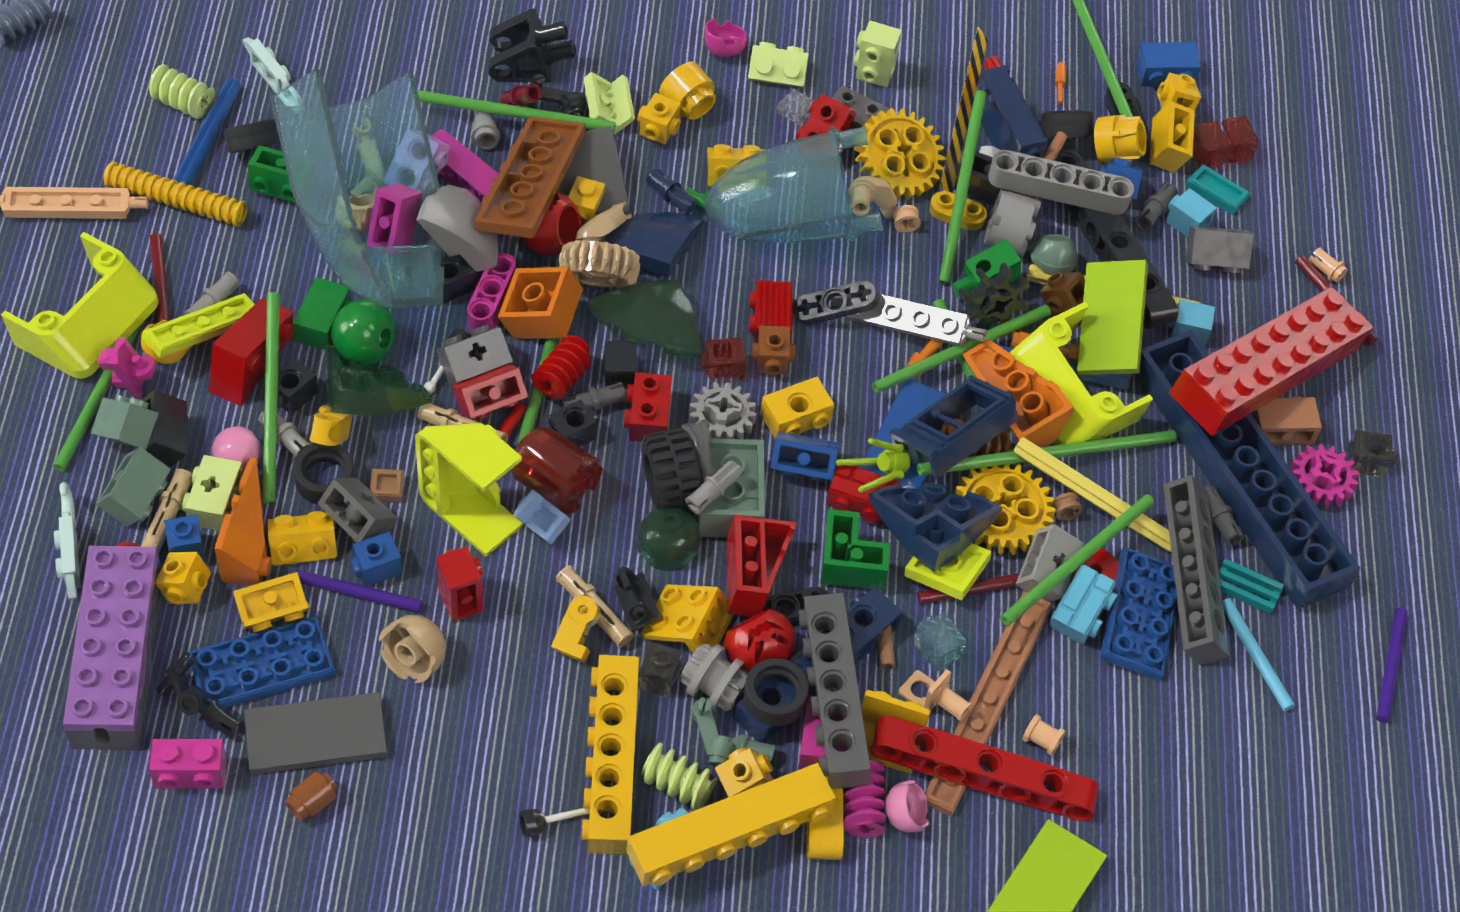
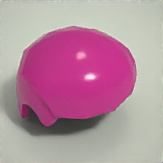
(724, 39)

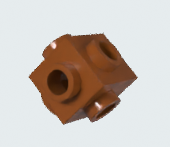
(773, 350)

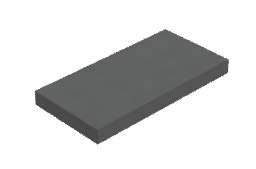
(315, 733)

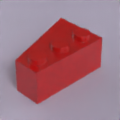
(240, 353)
(753, 560)

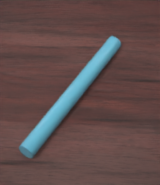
(1257, 655)

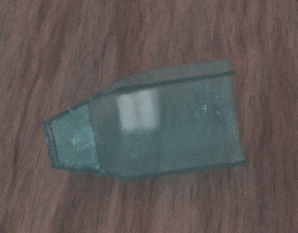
(349, 154)

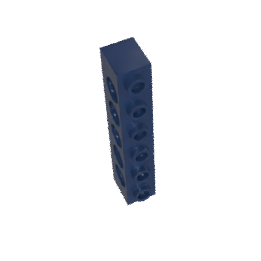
(869, 608)

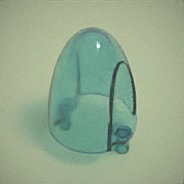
(791, 193)

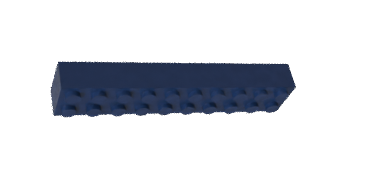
(1255, 483)

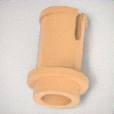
(1332, 268)

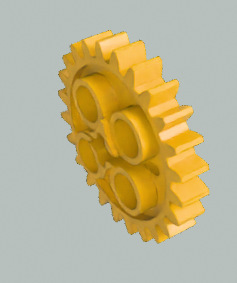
(901, 152)
(1026, 499)

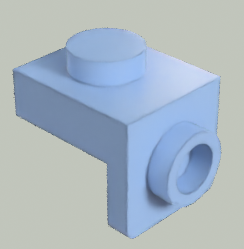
(541, 516)

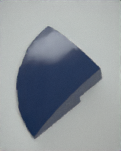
(658, 239)
(933, 522)

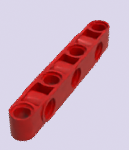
(1009, 775)

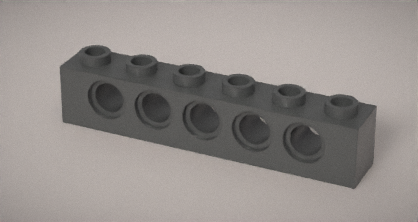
(1196, 570)
(851, 766)

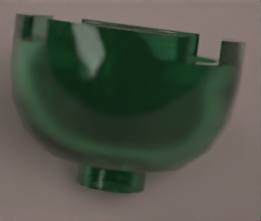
(668, 538)

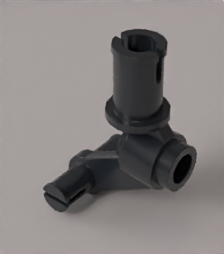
(568, 102)
(193, 699)

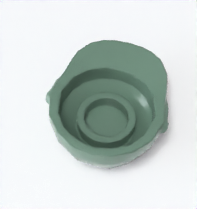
(1054, 253)

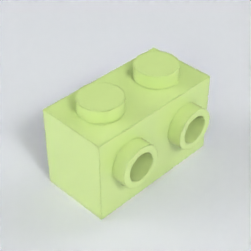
(877, 53)

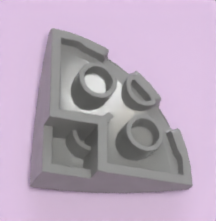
(450, 222)

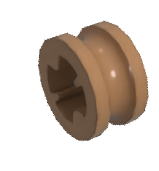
(1067, 506)

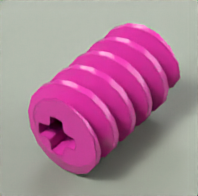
(864, 807)

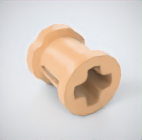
(1043, 735)

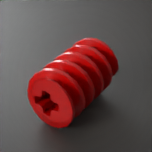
(562, 367)

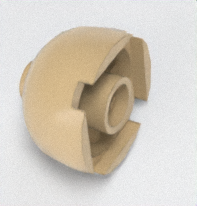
(413, 647)

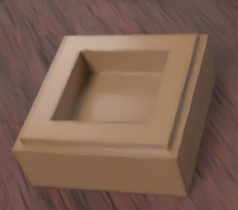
(387, 484)

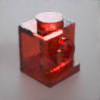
(724, 358)

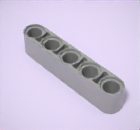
(1060, 182)

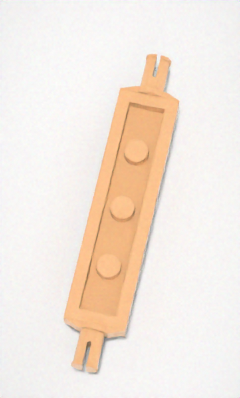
(69, 202)

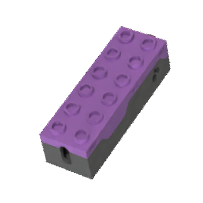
(113, 648)

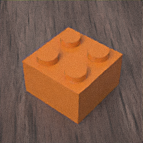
(540, 302)

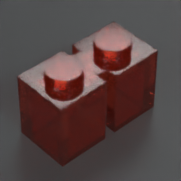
(1215, 147)

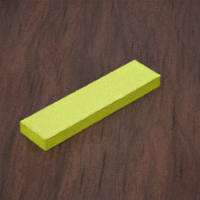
(196, 326)

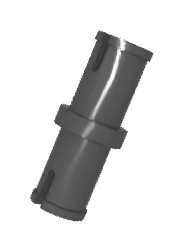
(1156, 206)
(598, 397)
(1223, 518)

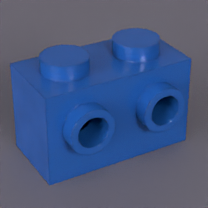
(804, 456)

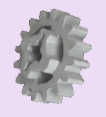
(726, 411)

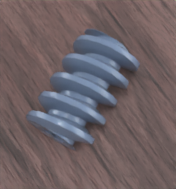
(20, 14)

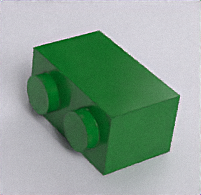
(318, 311)

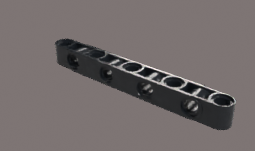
(1115, 242)

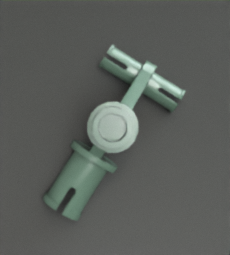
(719, 746)

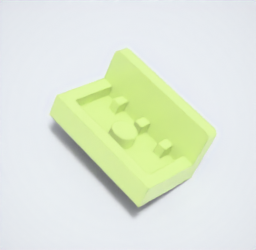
(778, 65)
(609, 100)

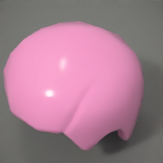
(237, 445)
(907, 807)

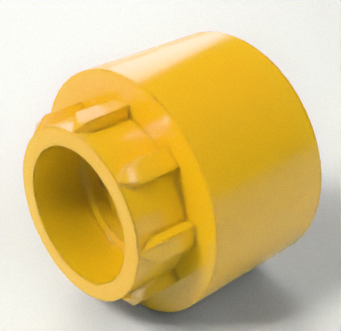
(691, 88)

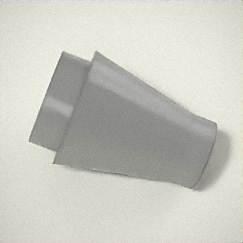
(485, 132)

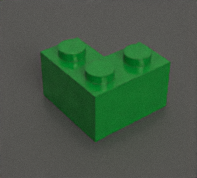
(851, 560)

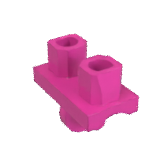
(127, 366)

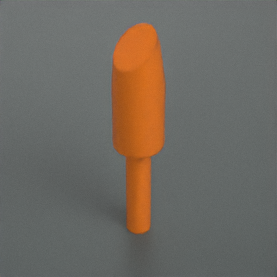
(1060, 81)

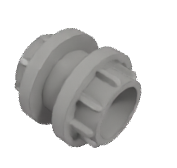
(714, 676)

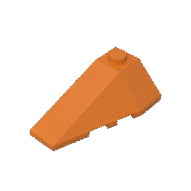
(1039, 402)
(242, 538)

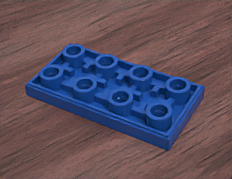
(910, 401)
(1141, 616)
(263, 663)

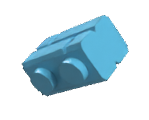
(1083, 605)

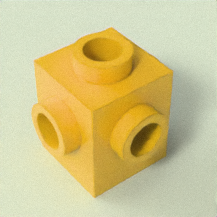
(1179, 89)
(659, 118)
(183, 578)
(744, 771)

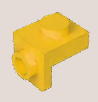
(587, 197)

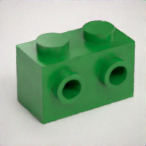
(269, 174)

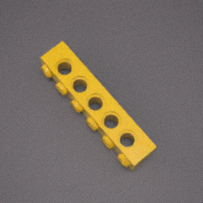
(611, 834)

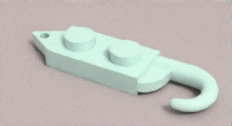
(266, 64)
(66, 541)

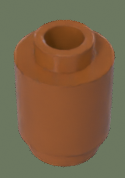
(311, 796)

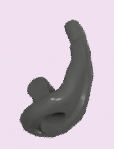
(701, 442)

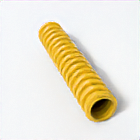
(175, 193)

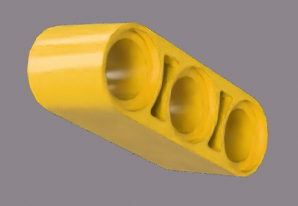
(826, 837)

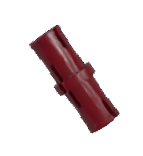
(521, 95)

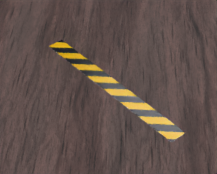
(964, 112)

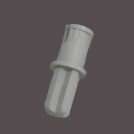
(713, 487)

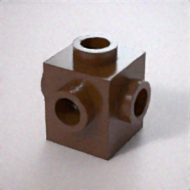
(1063, 291)

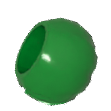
(363, 332)

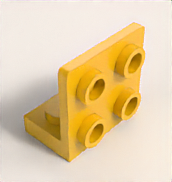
(690, 616)
(880, 704)

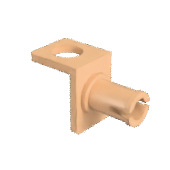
(938, 694)

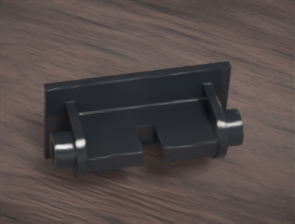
(636, 598)

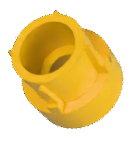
(1119, 138)

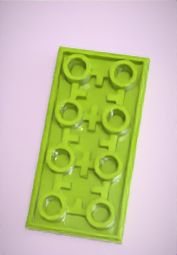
(1114, 318)
(1050, 873)

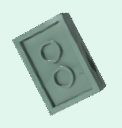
(744, 495)

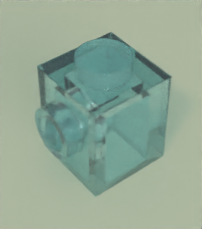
(939, 641)

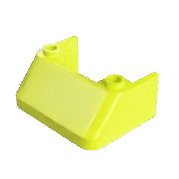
(95, 322)
(1092, 416)
(459, 480)

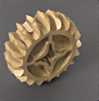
(600, 263)

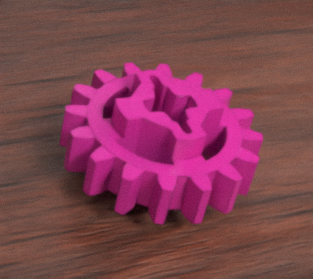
(1325, 475)

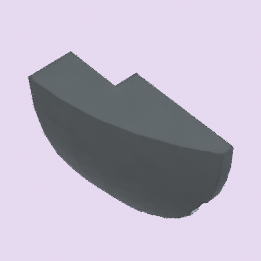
(600, 162)

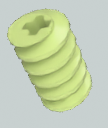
(181, 92)
(678, 777)

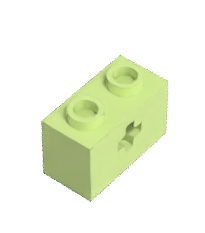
(213, 490)

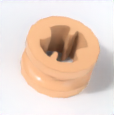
(906, 218)

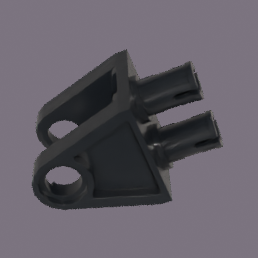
(529, 48)

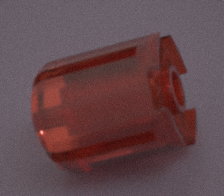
(556, 468)

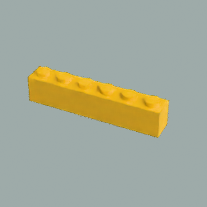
(730, 825)

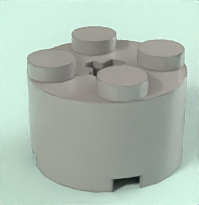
(1012, 221)

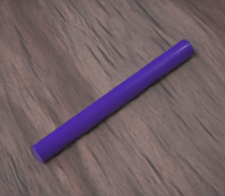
(360, 591)
(1391, 665)

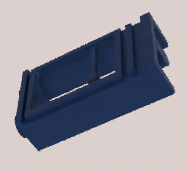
(1008, 117)
(944, 450)

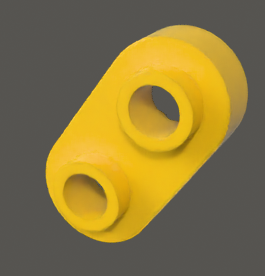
(942, 205)

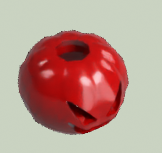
(556, 228)
(760, 639)

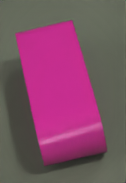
(490, 293)

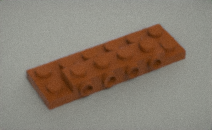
(530, 177)

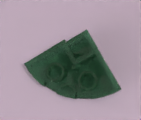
(652, 313)
(369, 390)

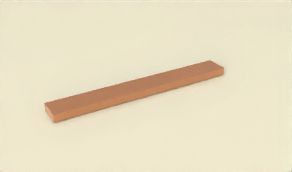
(992, 694)

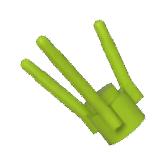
(892, 461)

